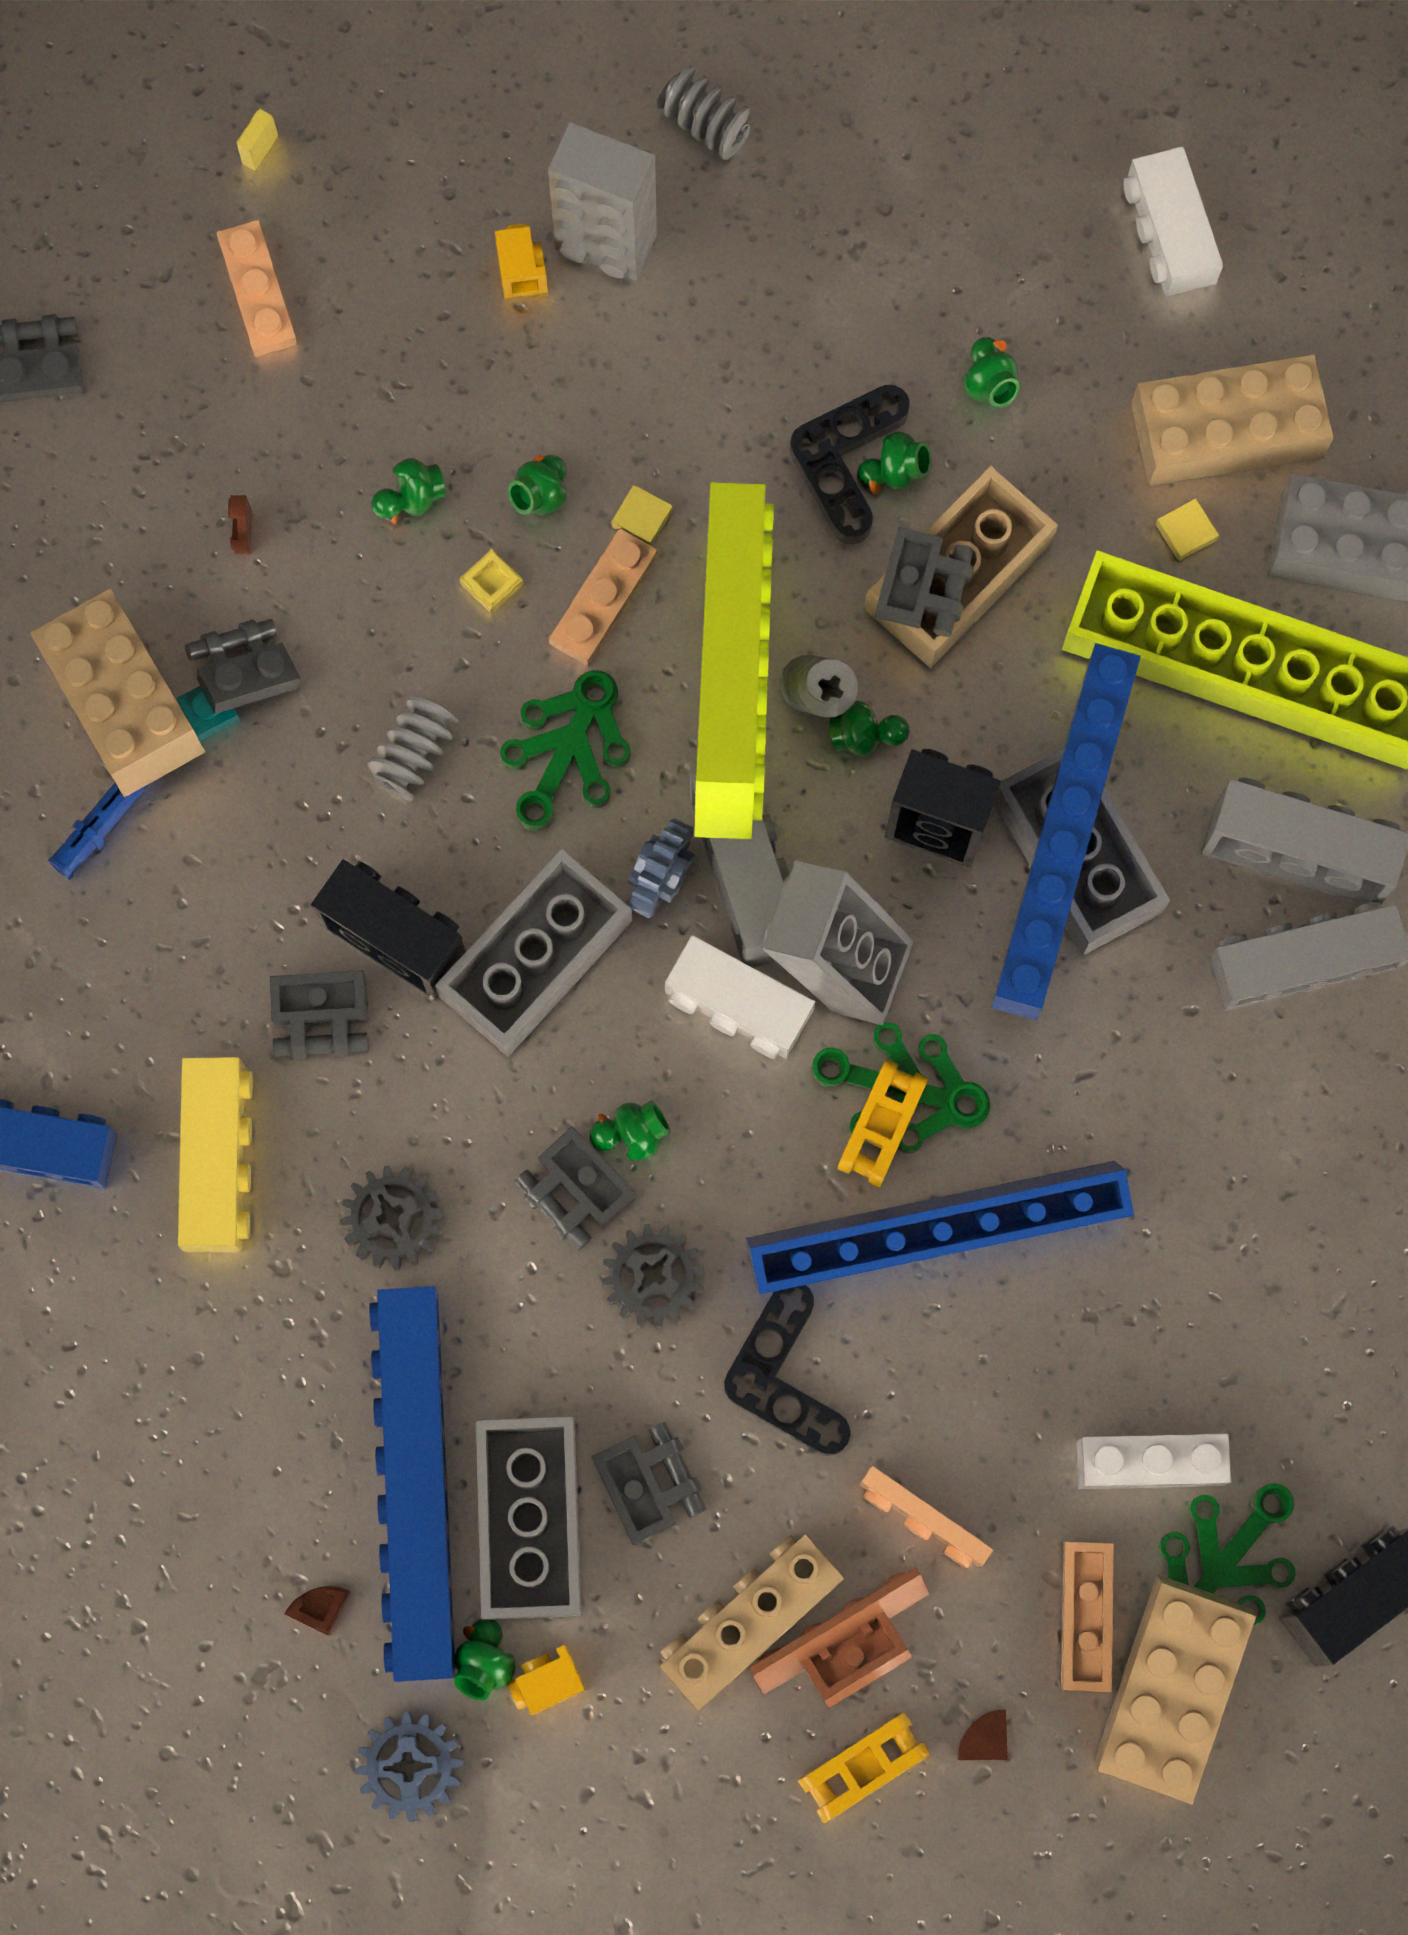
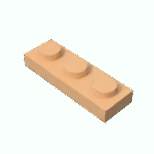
(256, 288)
(603, 597)
(924, 1519)
(1087, 1616)

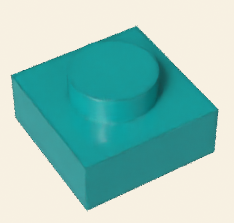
(201, 716)

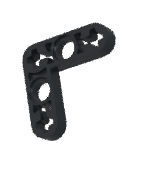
(829, 459)
(765, 1372)

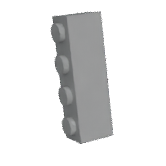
(1309, 956)

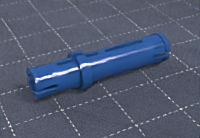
(92, 830)

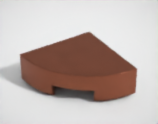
(241, 513)
(319, 1607)
(985, 1738)

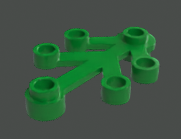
(569, 742)
(946, 1099)
(1219, 1567)

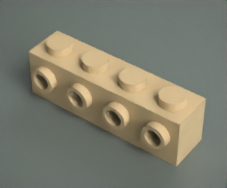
(751, 1622)

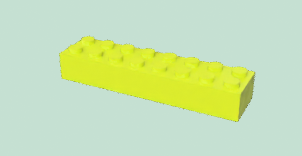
(1246, 657)
(733, 659)

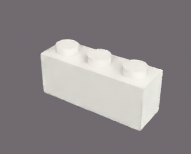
(1173, 222)
(738, 998)
(1153, 1461)

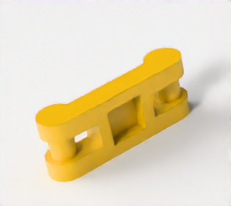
(882, 1123)
(864, 1767)

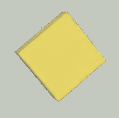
(257, 139)
(642, 515)
(1187, 529)
(491, 581)

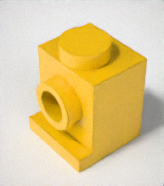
(520, 262)
(546, 1682)

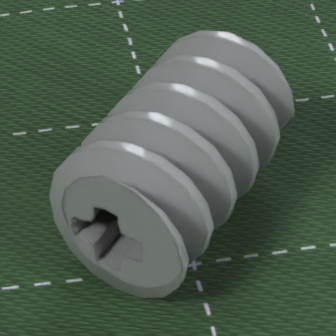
(704, 113)
(836, 682)
(410, 745)

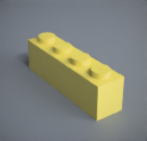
(212, 1155)

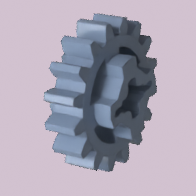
(661, 868)
(409, 1790)

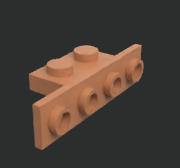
(848, 1647)

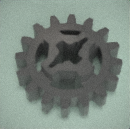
(371, 1228)
(636, 1263)

